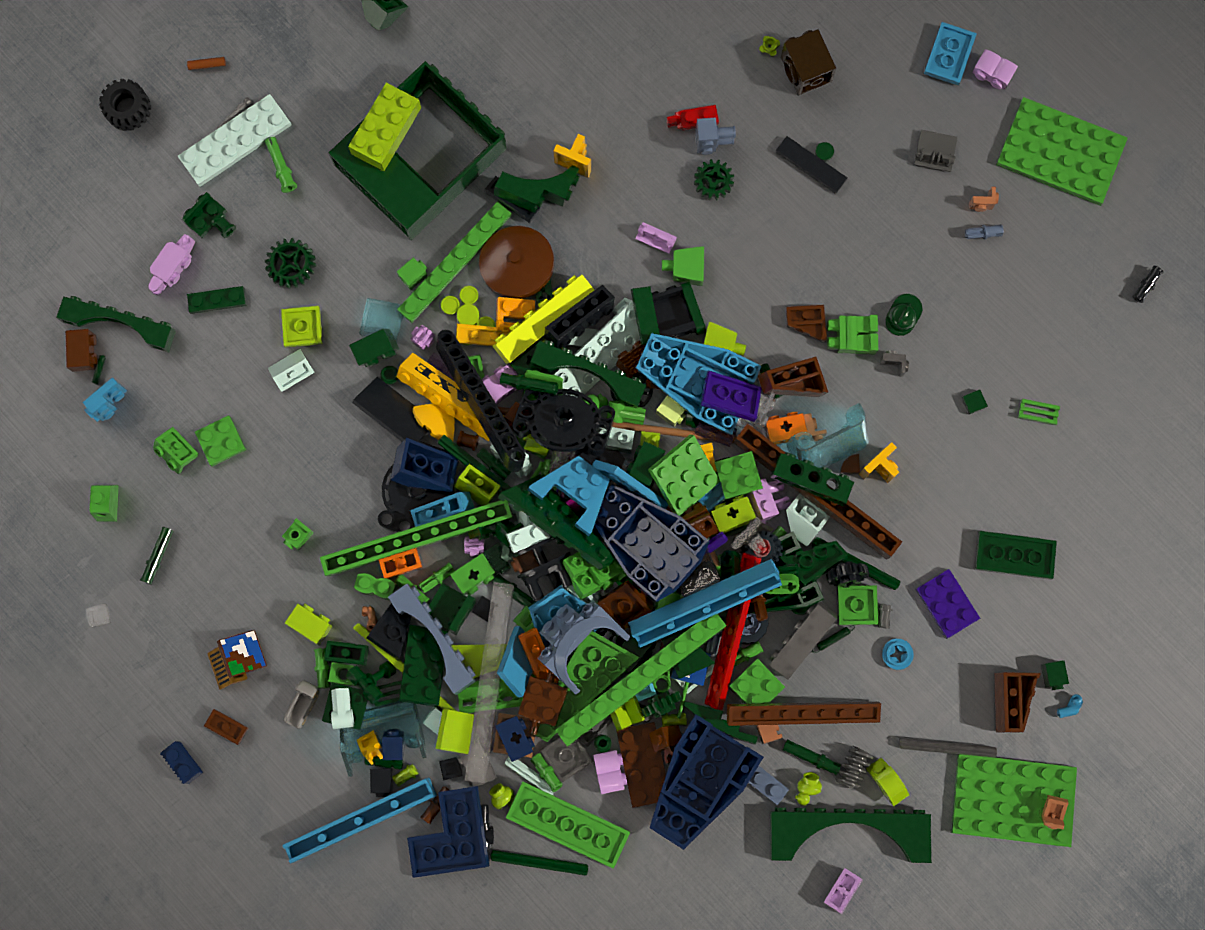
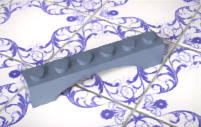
(457, 674)

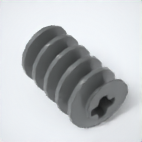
(854, 768)

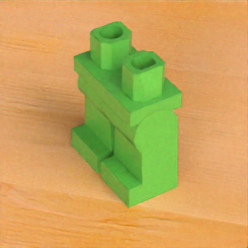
(854, 334)

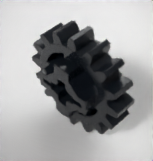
(847, 574)

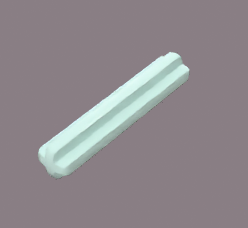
(528, 774)

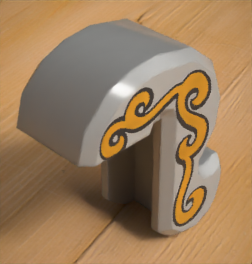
(302, 704)

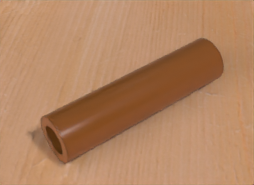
(206, 63)

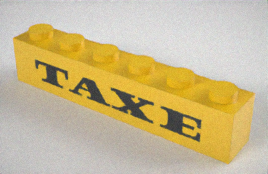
(439, 390)

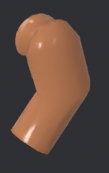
(372, 619)

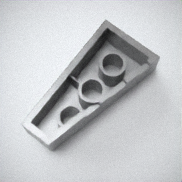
(803, 639)

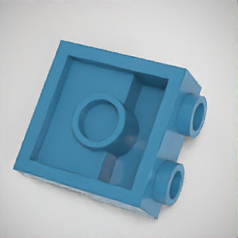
(100, 403)

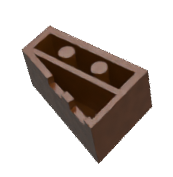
(795, 379)
(1013, 700)

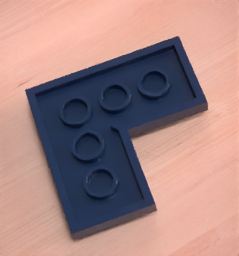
(462, 842)

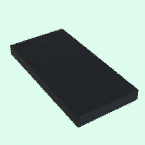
(390, 410)

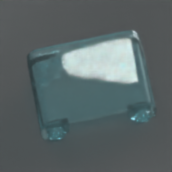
(836, 446)

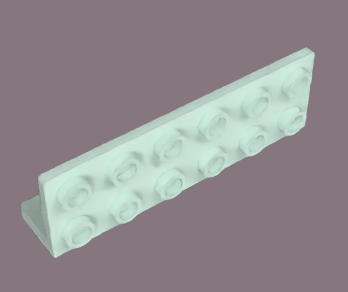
(603, 347)

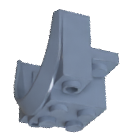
(567, 631)

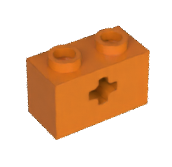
(779, 436)
(400, 563)

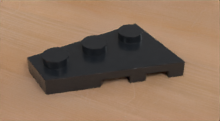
(390, 631)

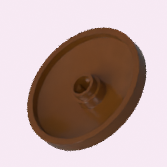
(516, 262)

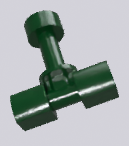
(368, 681)

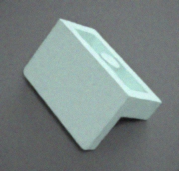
(290, 370)

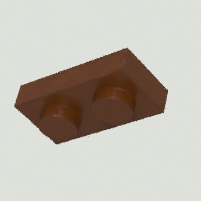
(226, 726)

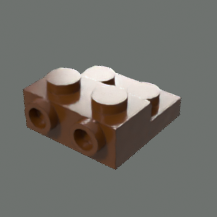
(625, 604)

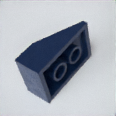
(423, 467)

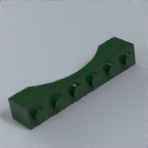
(79, 313)
(551, 358)

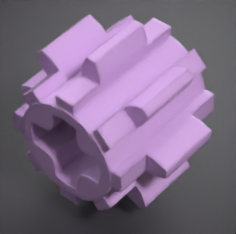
(422, 337)
(473, 546)

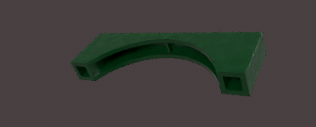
(907, 830)

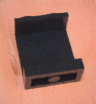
(672, 313)

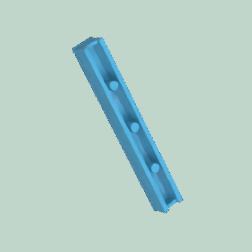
(705, 603)
(360, 820)

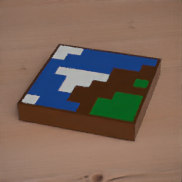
(241, 653)

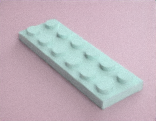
(234, 140)

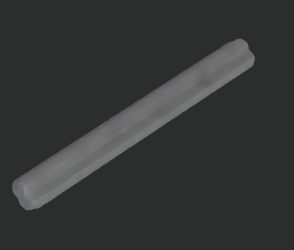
(945, 747)

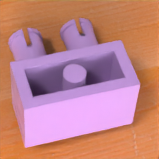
(763, 502)

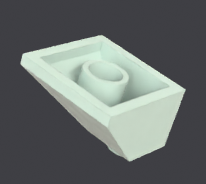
(805, 519)

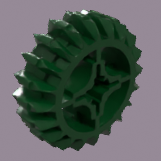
(285, 268)

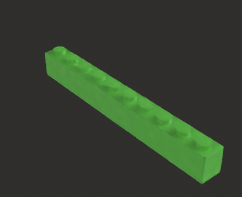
(416, 537)
(639, 679)

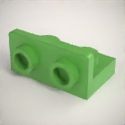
(174, 450)

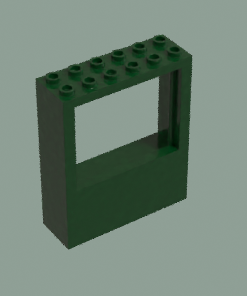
(399, 189)

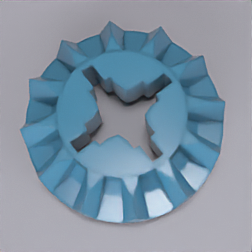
(905, 659)

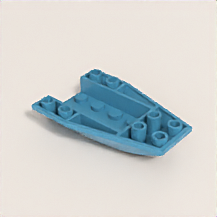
(681, 370)

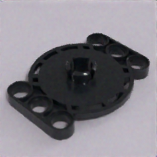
(578, 428)
(404, 501)

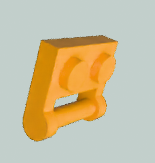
(513, 309)

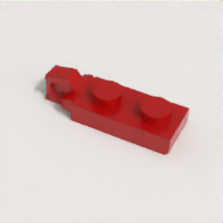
(688, 118)

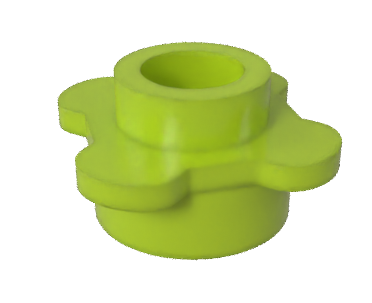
(769, 41)

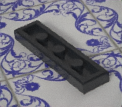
(811, 164)

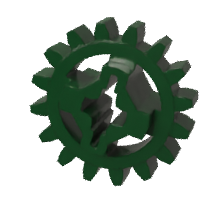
(721, 181)
(661, 704)

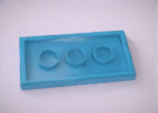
(628, 483)

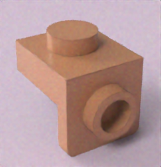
(984, 203)
(1054, 812)

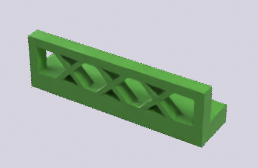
(470, 695)

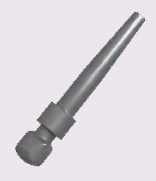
(241, 107)

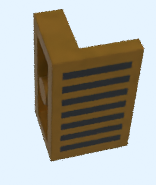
(220, 670)

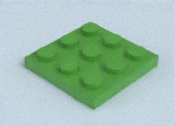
(684, 475)

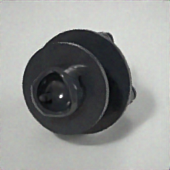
(553, 569)

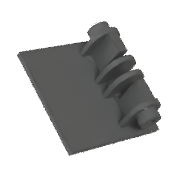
(936, 150)

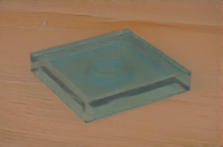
(380, 315)

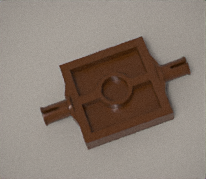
(542, 701)

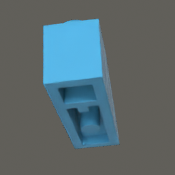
(442, 508)

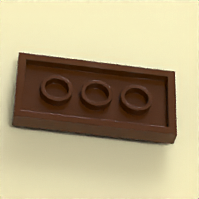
(641, 764)

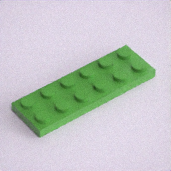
(568, 824)

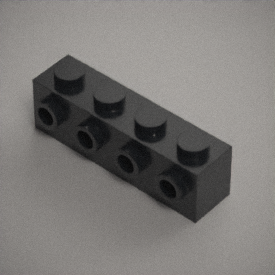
(580, 317)

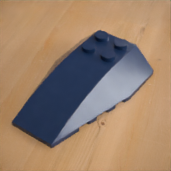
(701, 781)

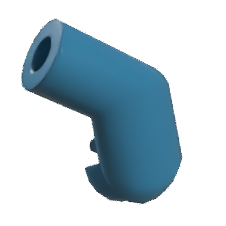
(1072, 708)

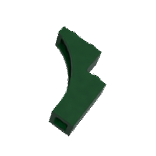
(532, 193)

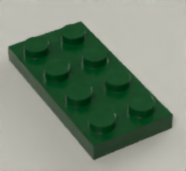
(1015, 555)
(422, 668)

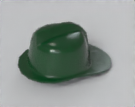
(903, 314)

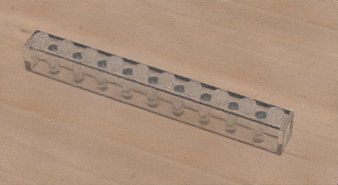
(489, 683)

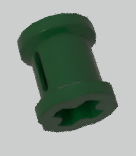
(223, 225)

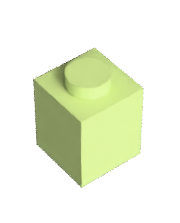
(671, 411)

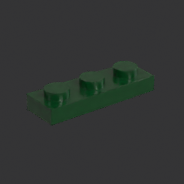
(216, 300)

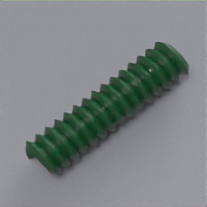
(99, 367)

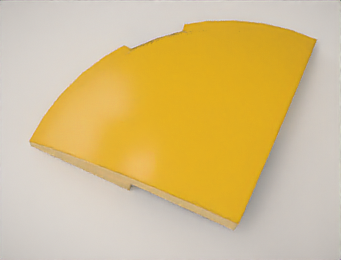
(435, 420)

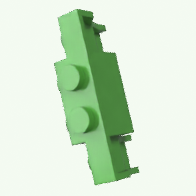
(588, 578)

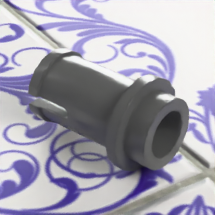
(884, 616)

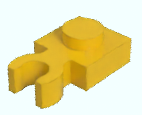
(370, 746)

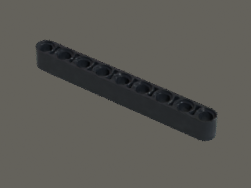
(480, 401)

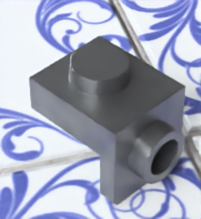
(895, 359)

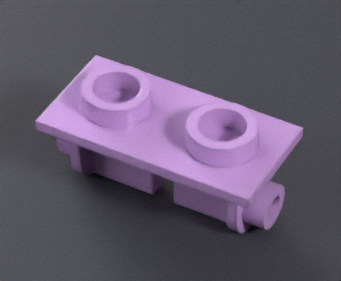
(655, 238)

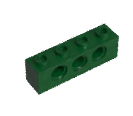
(783, 474)

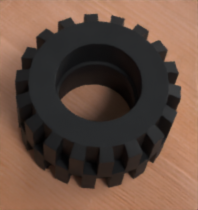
(115, 94)

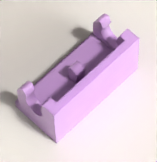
(843, 891)

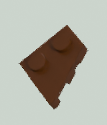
(808, 320)

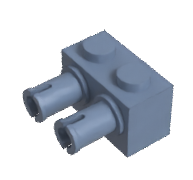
(710, 136)

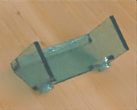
(380, 719)

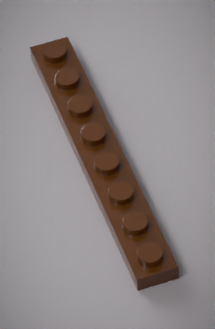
(803, 713)

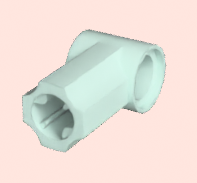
(342, 713)

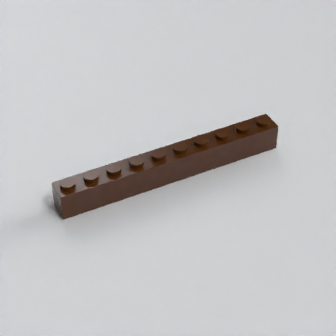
(848, 515)

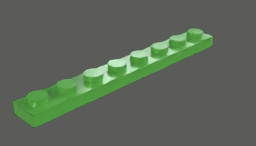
(454, 262)

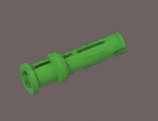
(283, 172)

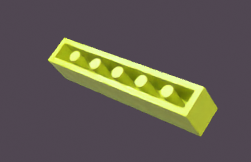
(530, 330)

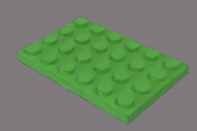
(1062, 151)
(1008, 798)

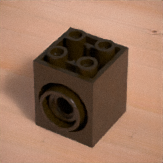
(807, 62)

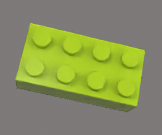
(385, 126)

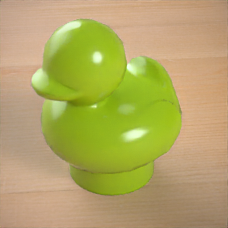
(808, 786)
(501, 796)

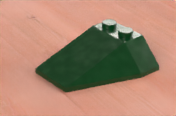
(803, 597)

